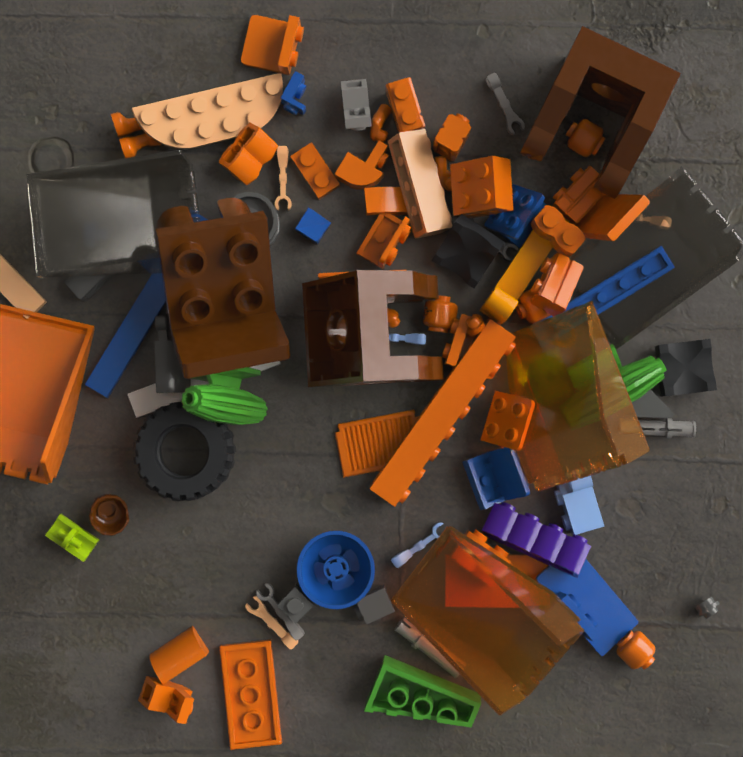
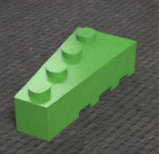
(420, 695)

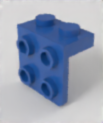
(496, 477)

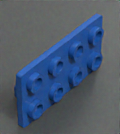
(594, 602)

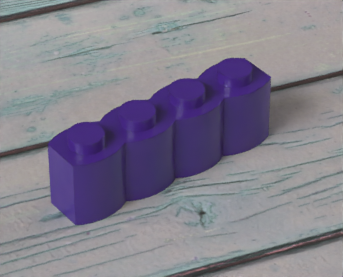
(536, 540)

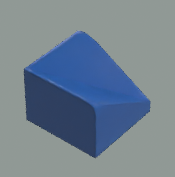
(312, 226)

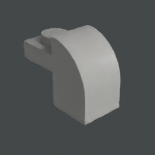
(356, 104)

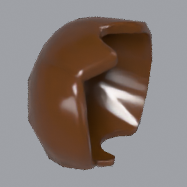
(109, 514)

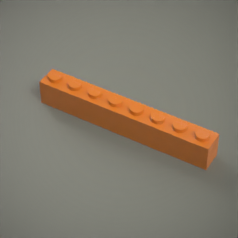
(442, 412)

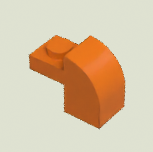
(363, 174)
(167, 698)

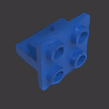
(516, 224)

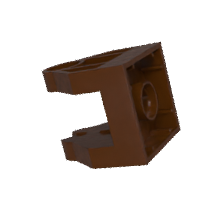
(617, 81)
(351, 332)

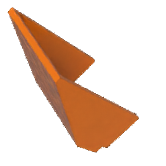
(39, 389)

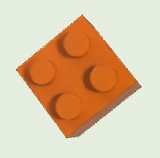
(481, 187)

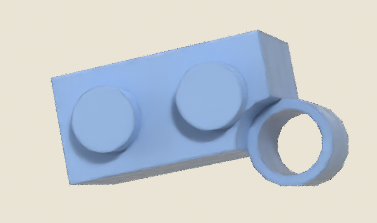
(579, 506)

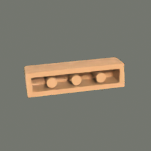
(420, 183)

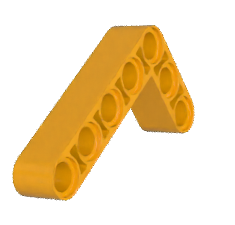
(516, 278)

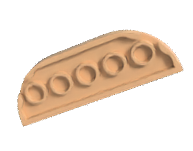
(212, 113)

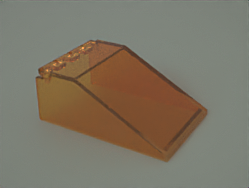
(580, 400)
(487, 619)

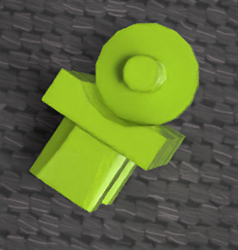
(72, 537)

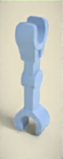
(414, 338)
(402, 557)

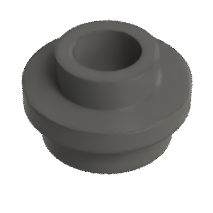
(707, 608)

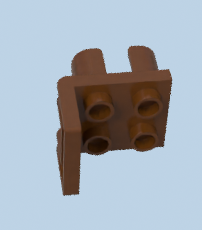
(220, 289)

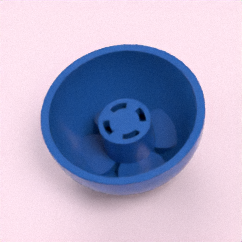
(328, 582)

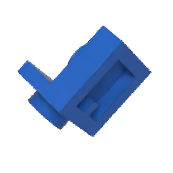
(294, 90)

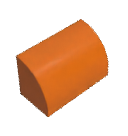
(178, 654)

